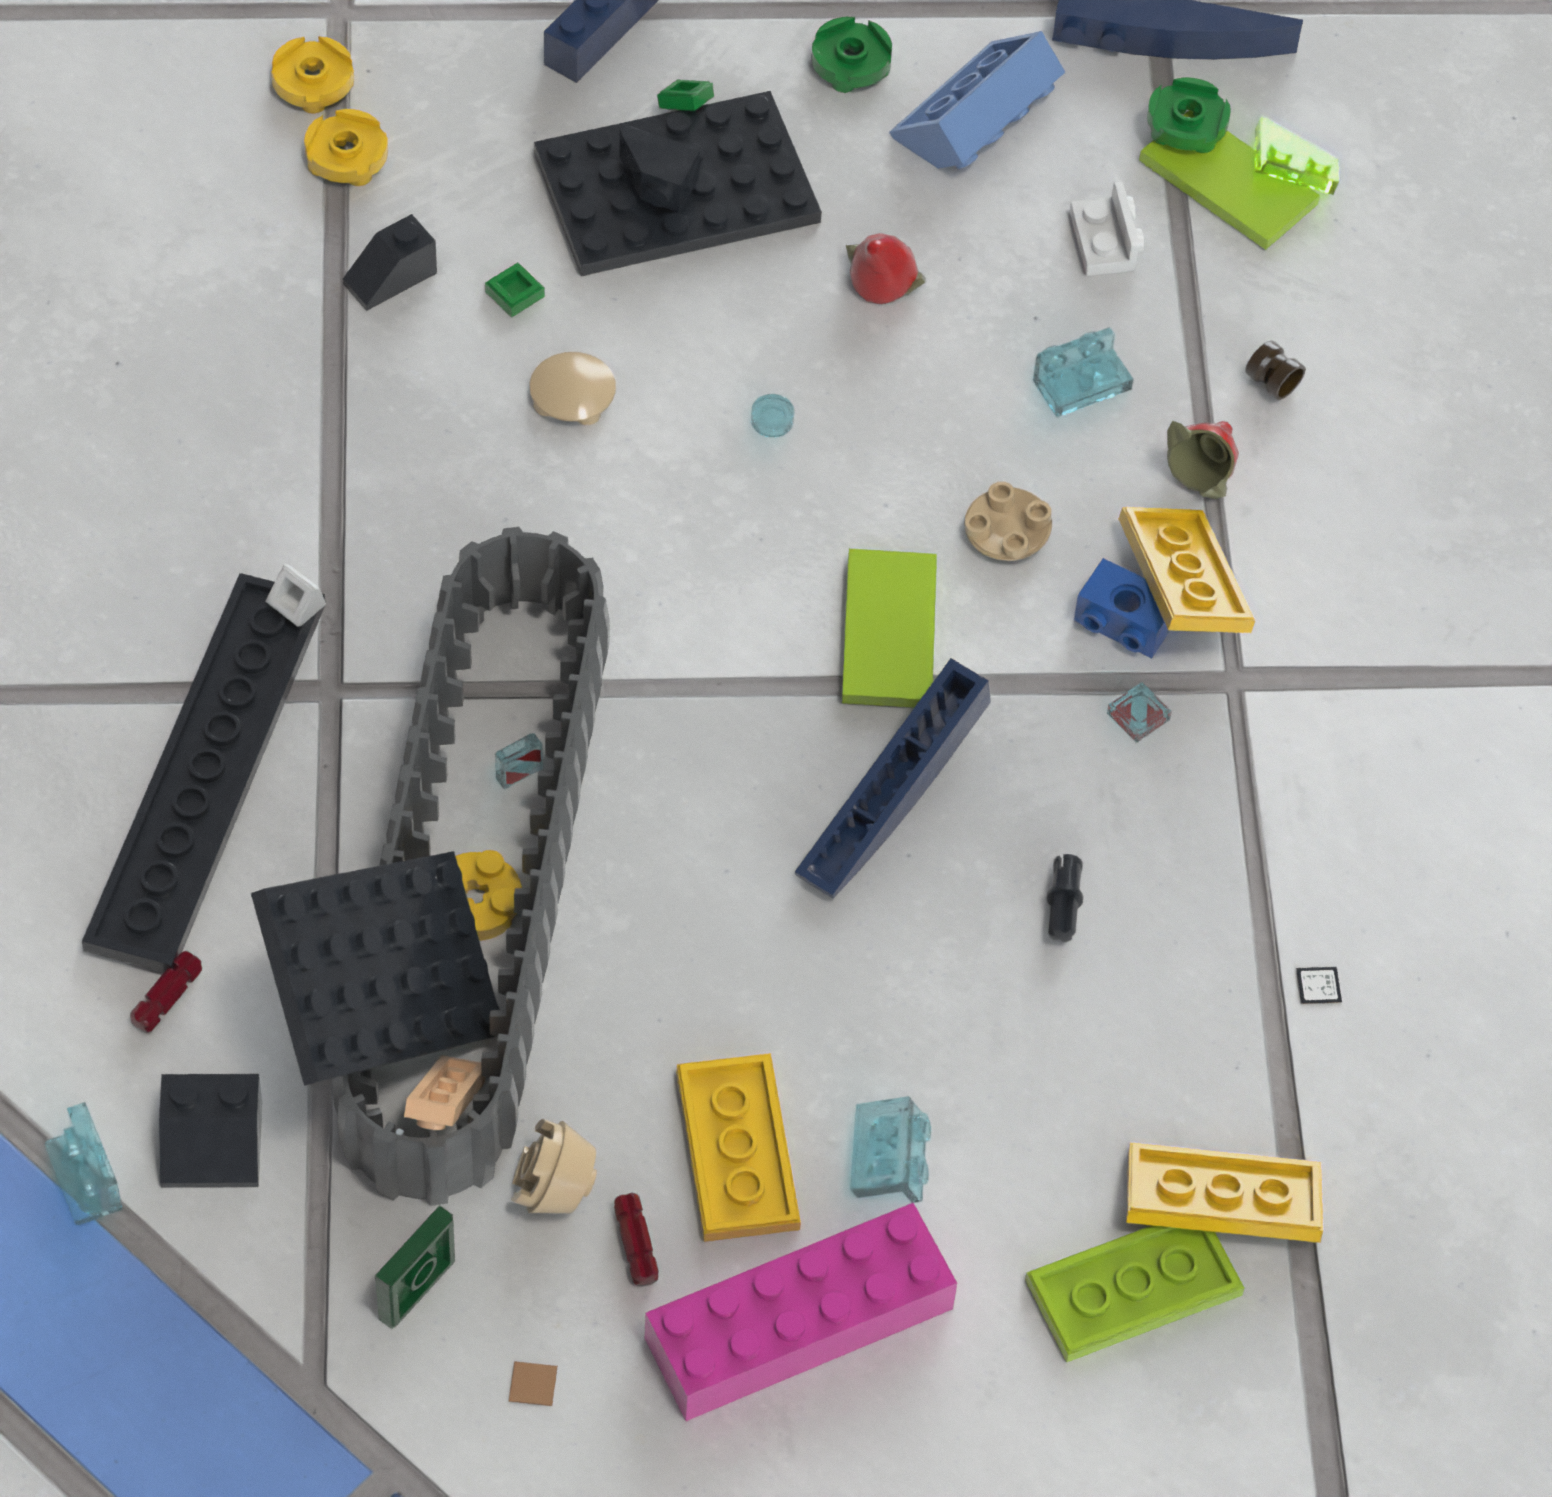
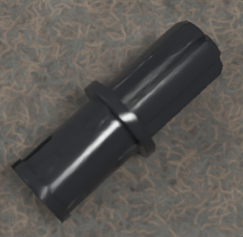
(1065, 897)

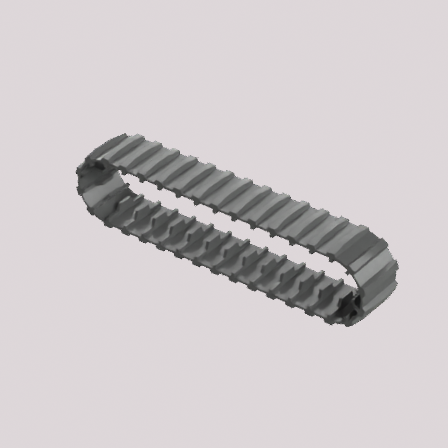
(488, 575)

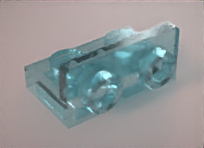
(1081, 372)
(890, 1149)
(83, 1168)

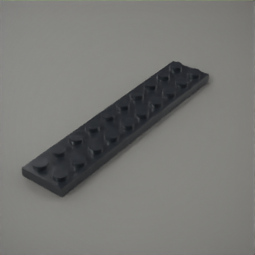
(200, 781)

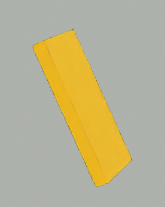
(1186, 570)
(737, 1147)
(1224, 1192)

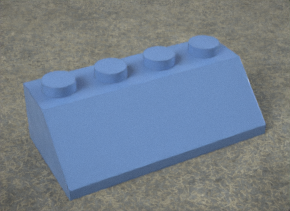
(980, 100)

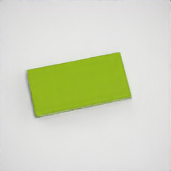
(1231, 188)
(889, 627)
(1131, 1287)

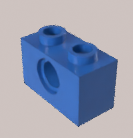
(1103, 604)

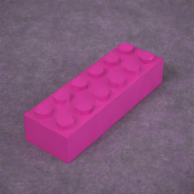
(799, 1311)

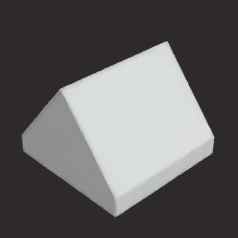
(295, 596)

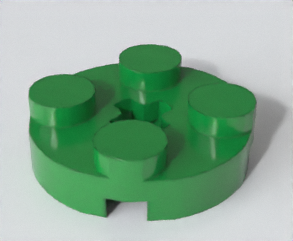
(849, 71)
(1186, 133)

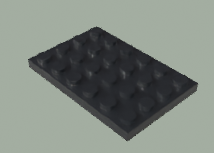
(744, 189)
(376, 965)

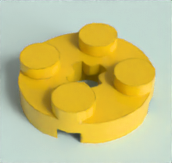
(312, 91)
(350, 165)
(498, 880)

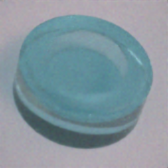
(772, 415)

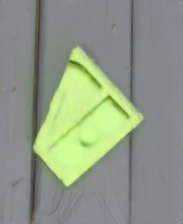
(1293, 159)

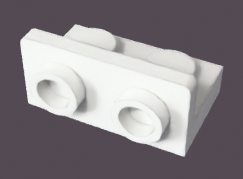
(1107, 232)

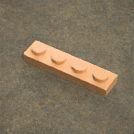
(444, 1092)

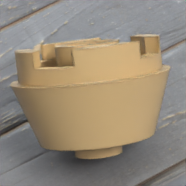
(555, 1170)

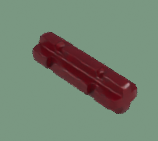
(166, 991)
(636, 1239)

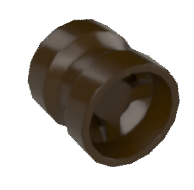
(1275, 370)

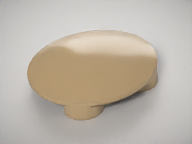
(572, 387)
(1008, 522)

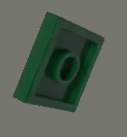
(415, 1267)

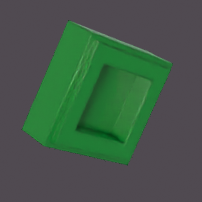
(685, 95)
(514, 289)

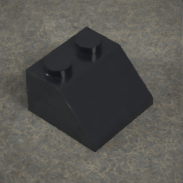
(210, 1130)

